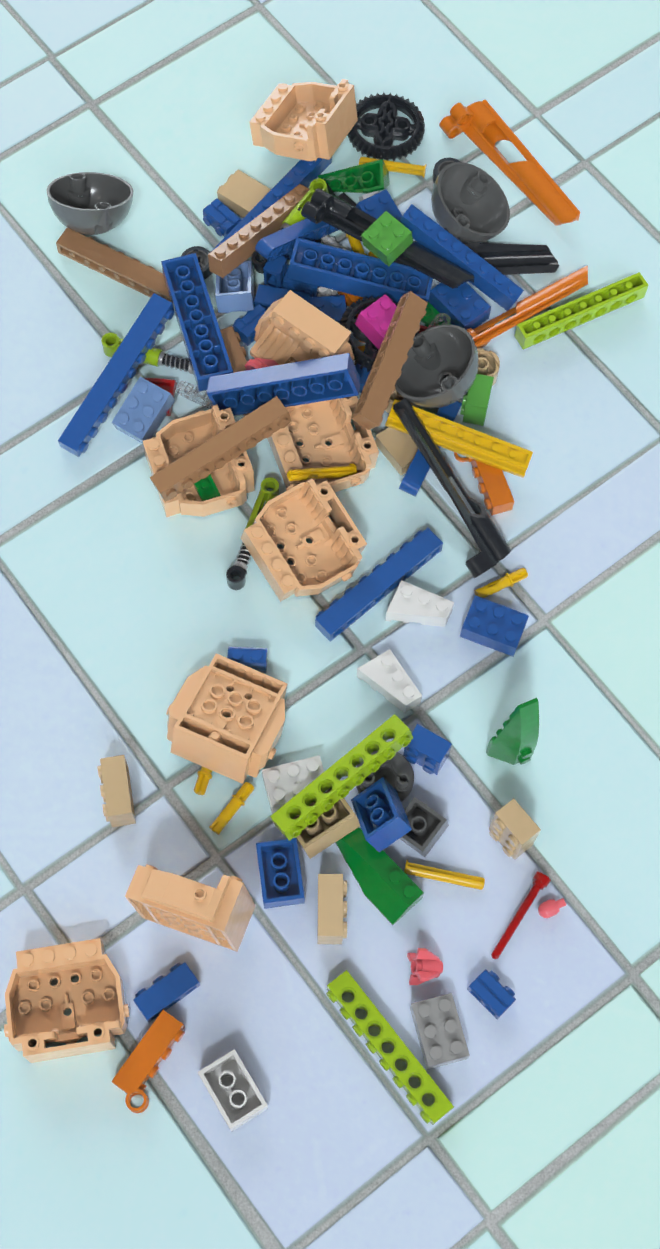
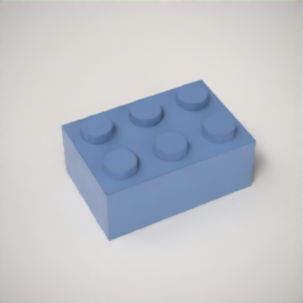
(236, 289)
(143, 410)

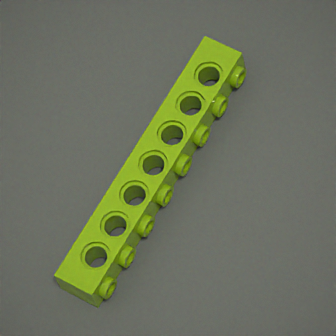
(581, 310)
(330, 779)
(346, 983)

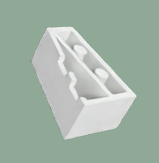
(419, 606)
(391, 681)

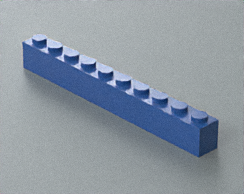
(302, 173)
(116, 375)

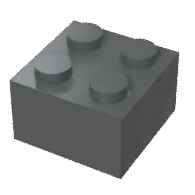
(426, 827)

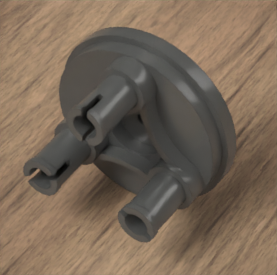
(396, 771)

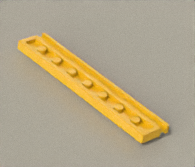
(469, 442)

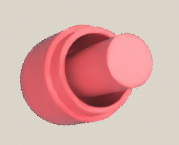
(550, 907)

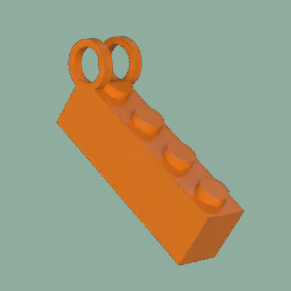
(491, 485)
(146, 1058)

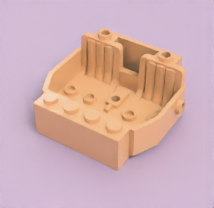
(305, 119)
(298, 332)
(316, 425)
(185, 435)
(289, 521)
(232, 744)
(192, 907)
(38, 1008)

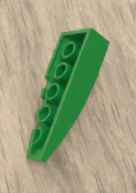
(519, 736)
(379, 877)

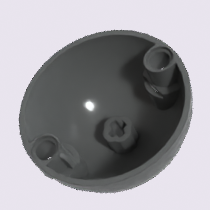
(90, 201)
(465, 214)
(444, 375)

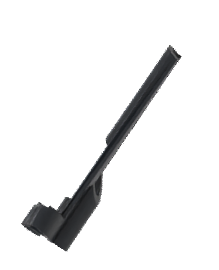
(353, 221)
(515, 258)
(481, 526)

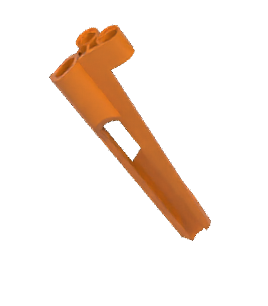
(484, 129)
(530, 306)

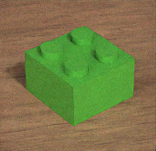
(387, 238)
(476, 400)

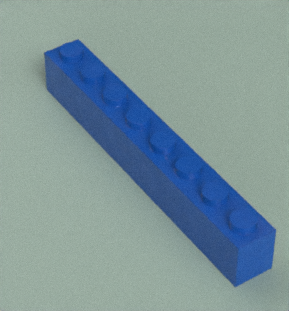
(440, 241)
(378, 584)

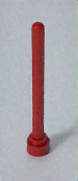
(540, 881)

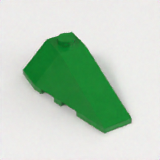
(359, 178)

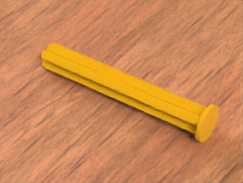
(399, 167)
(320, 473)
(444, 875)

